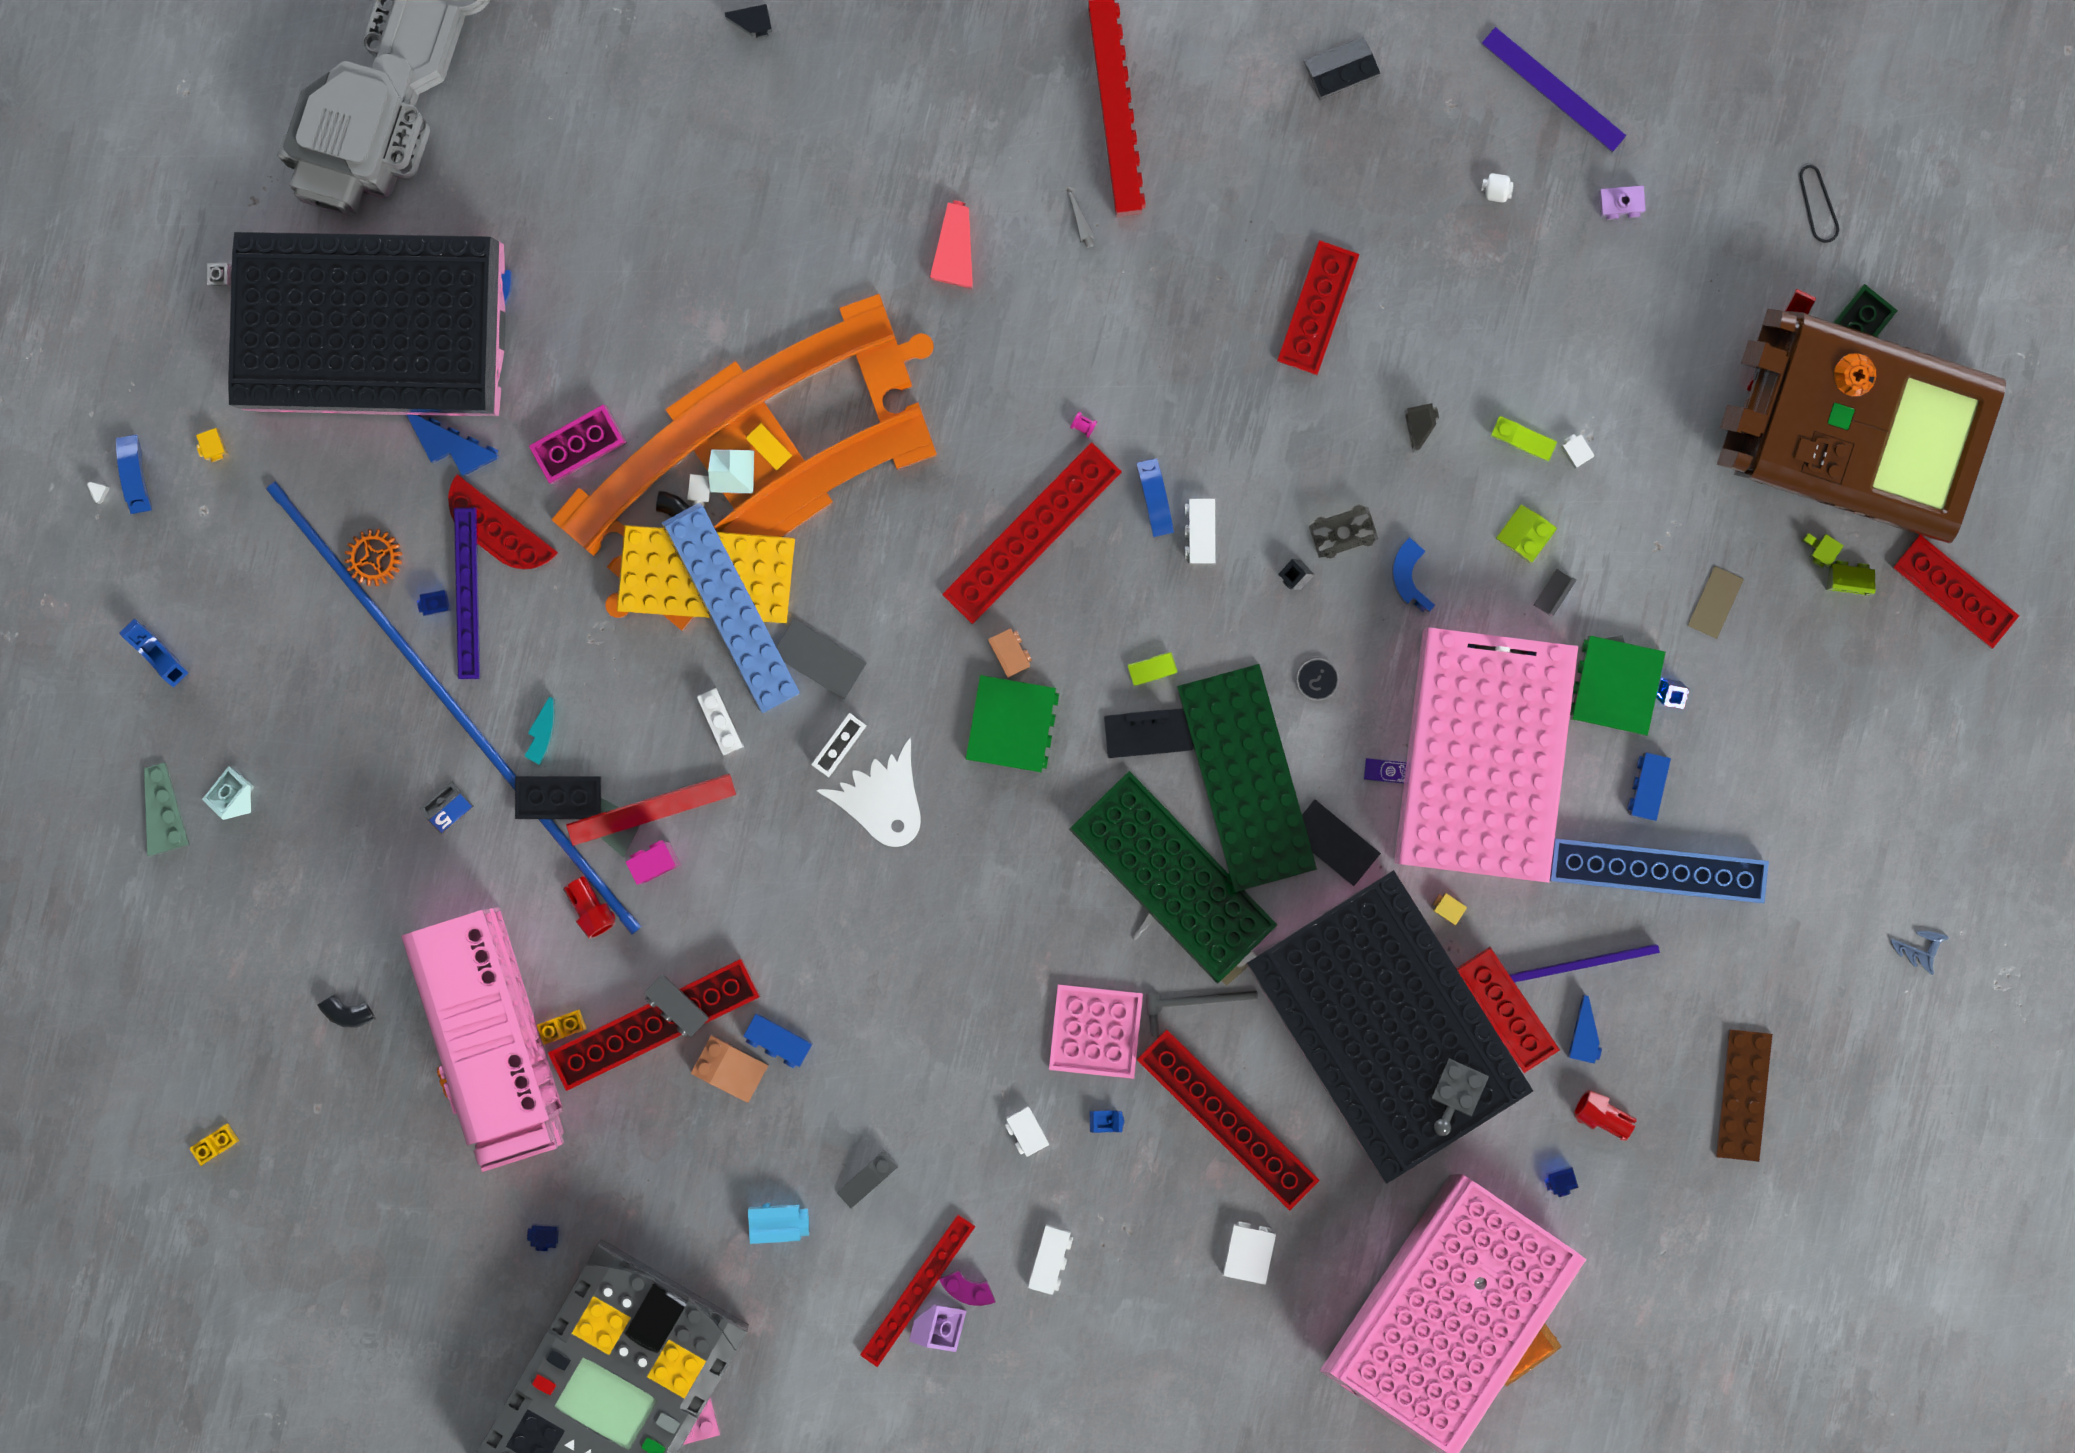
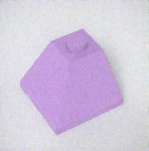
(938, 1328)

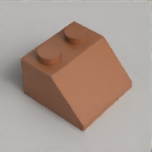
(1009, 652)

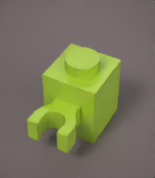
(1824, 550)

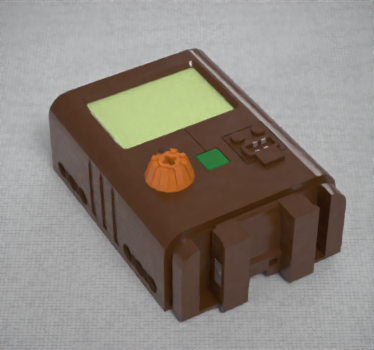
(1862, 424)

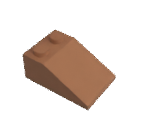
(729, 1069)

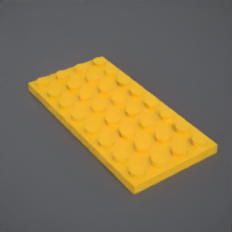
(657, 582)

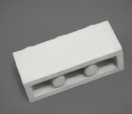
(1200, 531)
(720, 721)
(839, 745)
(1050, 1260)

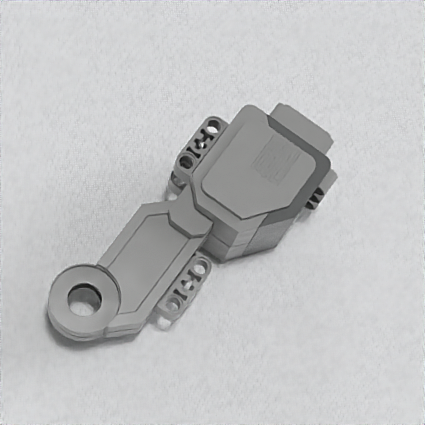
(358, 121)

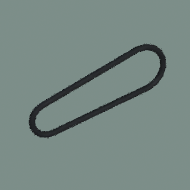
(1808, 207)

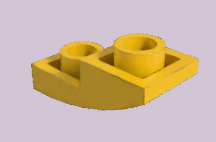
(768, 446)
(561, 1027)
(214, 1144)

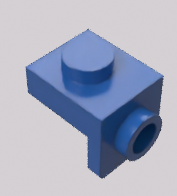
(1106, 1121)

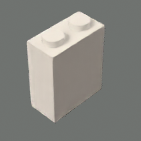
(1249, 1253)

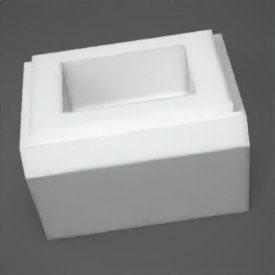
(98, 492)

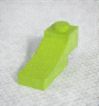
(1523, 438)

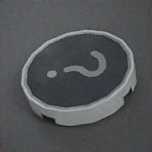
(1317, 679)

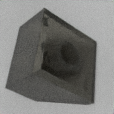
(1420, 424)

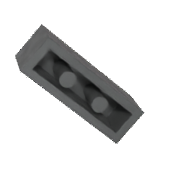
(675, 1006)

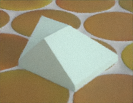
(731, 471)
(230, 795)

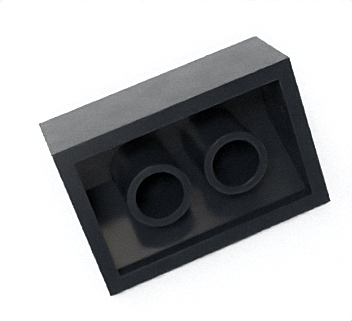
(1342, 68)

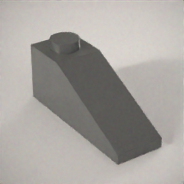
(867, 1179)

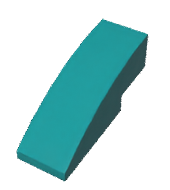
(542, 731)

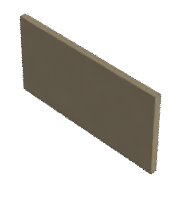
(1715, 602)

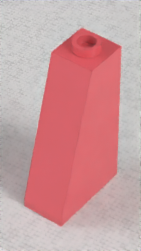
(953, 253)

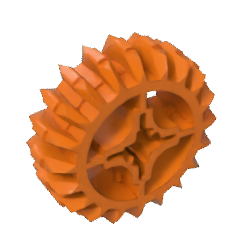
(368, 548)

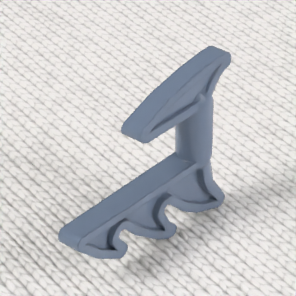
(1924, 958)

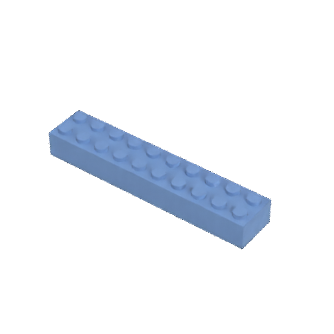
(730, 607)
(1659, 871)

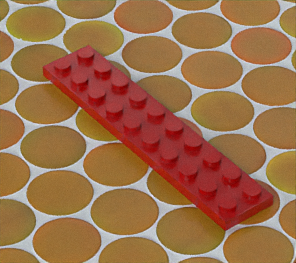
(1032, 533)

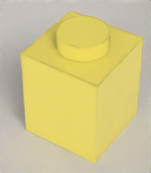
(1449, 908)

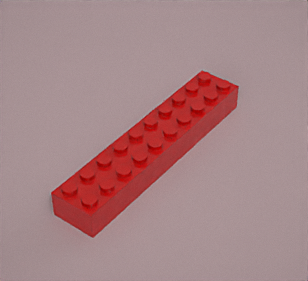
(1115, 108)
(647, 1028)
(1228, 1119)

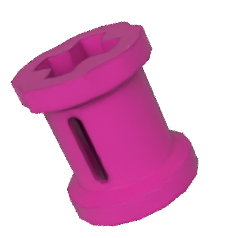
(1083, 424)

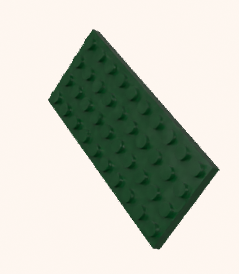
(1246, 778)
(1173, 877)

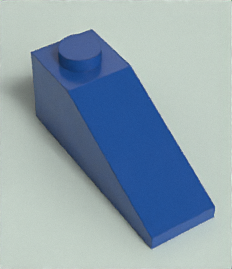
(1585, 1037)

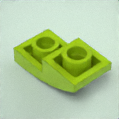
(1152, 668)

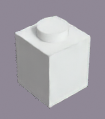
(1577, 450)
(699, 489)

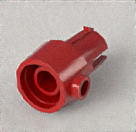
(594, 916)
(1596, 1111)

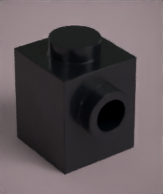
(1296, 574)

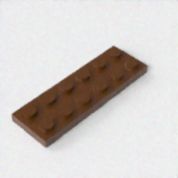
(1744, 1095)

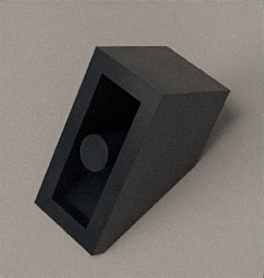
(751, 20)

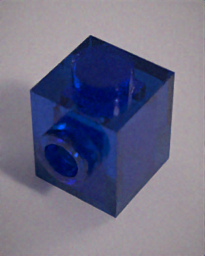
(433, 603)
(1672, 693)
(1561, 1181)
(543, 1236)

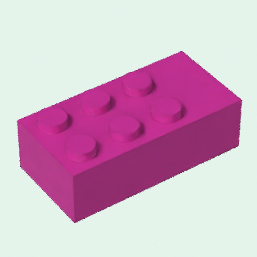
(577, 444)
(652, 863)

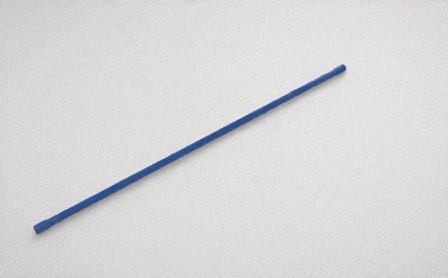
(282, 499)

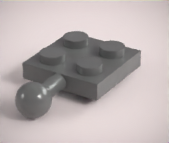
(1458, 1090)

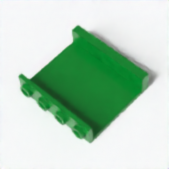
(1617, 685)
(1012, 724)

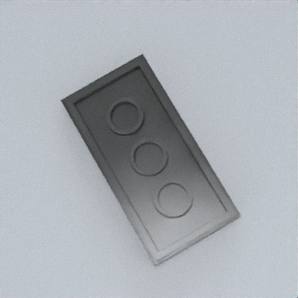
(819, 658)

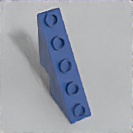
(441, 443)

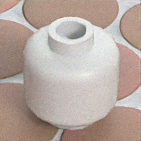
(1498, 187)

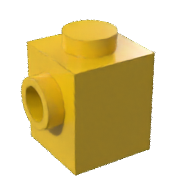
(211, 445)

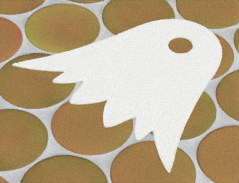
(882, 799)

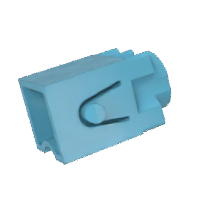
(777, 1223)

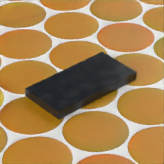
(557, 797)
(1338, 843)

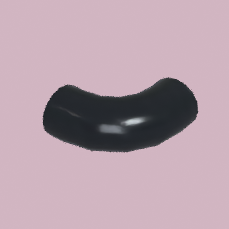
(670, 504)
(345, 1015)

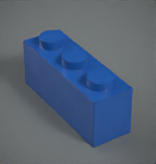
(1649, 786)
(777, 1041)

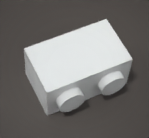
(1027, 1132)

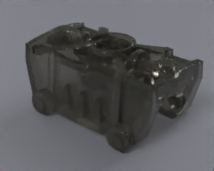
(1343, 520)

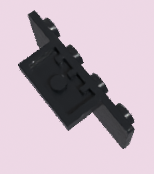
(1147, 733)

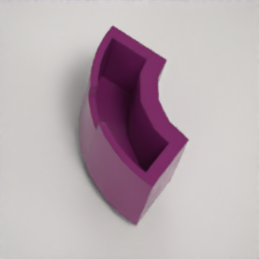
(966, 1290)

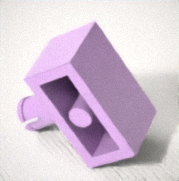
(1622, 201)

